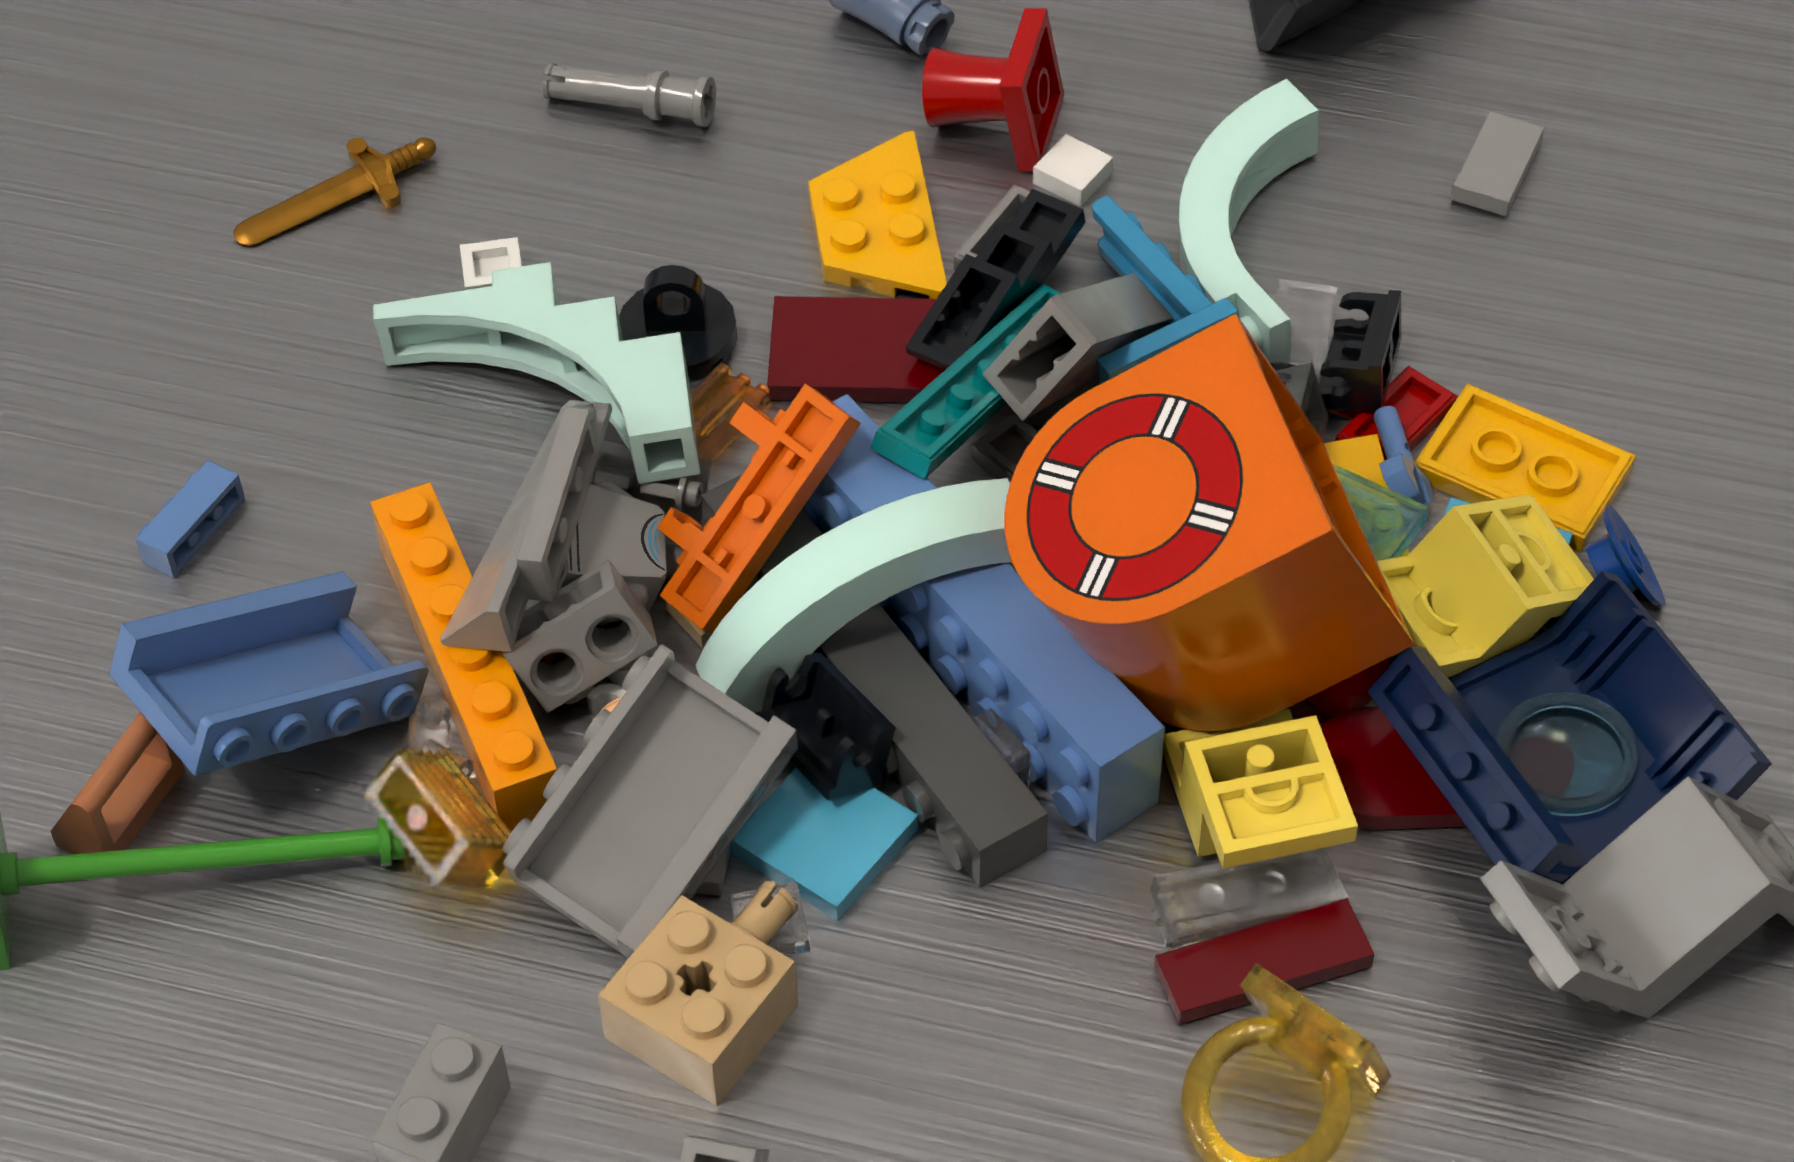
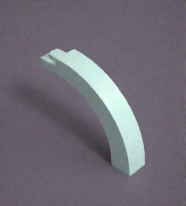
(1224, 176)
(847, 574)

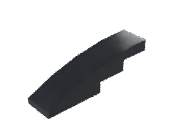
(998, 279)

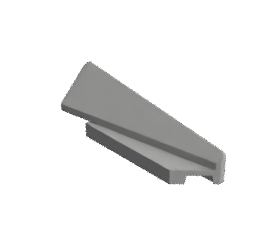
(534, 534)

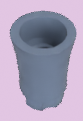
(907, 22)

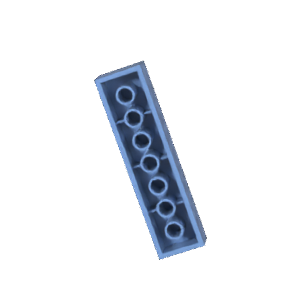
(1009, 654)

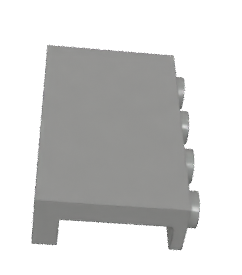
(647, 802)

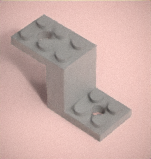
(1653, 901)

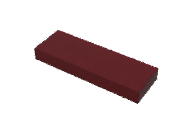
(1294, 948)

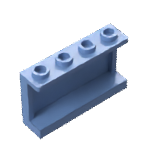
(261, 674)

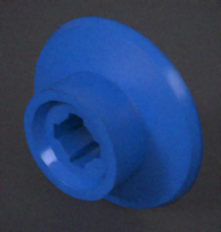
(1622, 555)

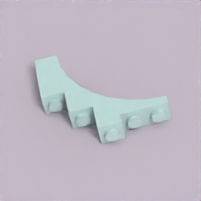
(571, 344)

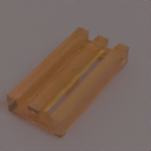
(713, 399)

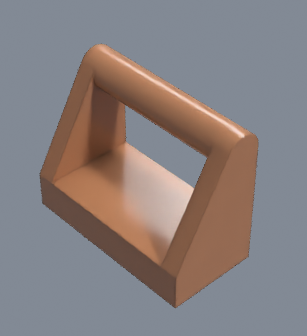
(120, 793)

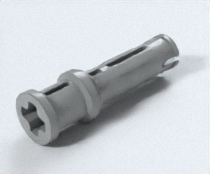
(655, 94)

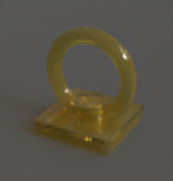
(1305, 1039)

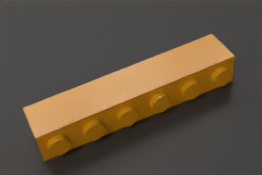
(476, 683)

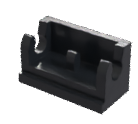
(1362, 353)
(838, 729)

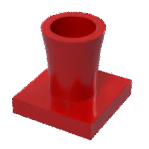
(1014, 89)

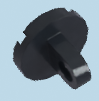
(680, 302)

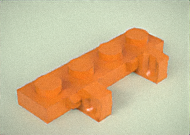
(736, 542)

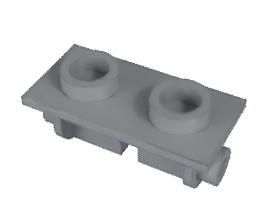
(681, 493)

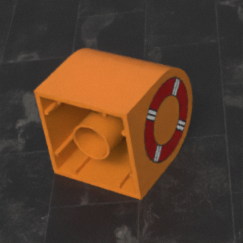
(1200, 538)

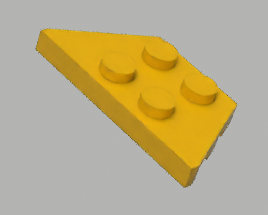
(878, 222)

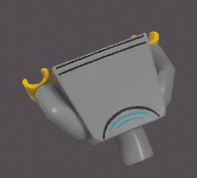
(626, 533)

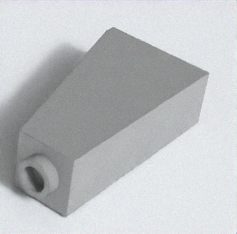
(1066, 337)

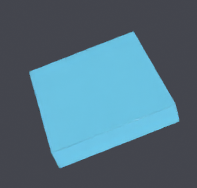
(824, 844)

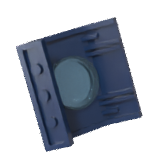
(1567, 732)

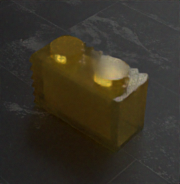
(440, 818)

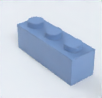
(190, 518)

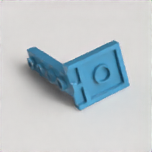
(1132, 251)

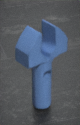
(1399, 468)

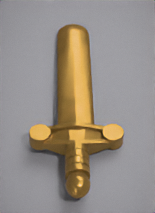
(371, 172)

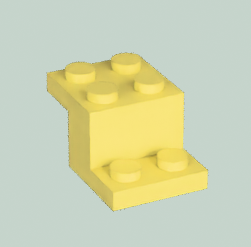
(1484, 581)
(1259, 790)

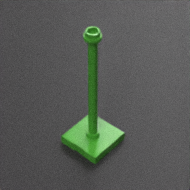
(184, 858)

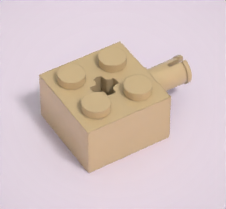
(704, 992)

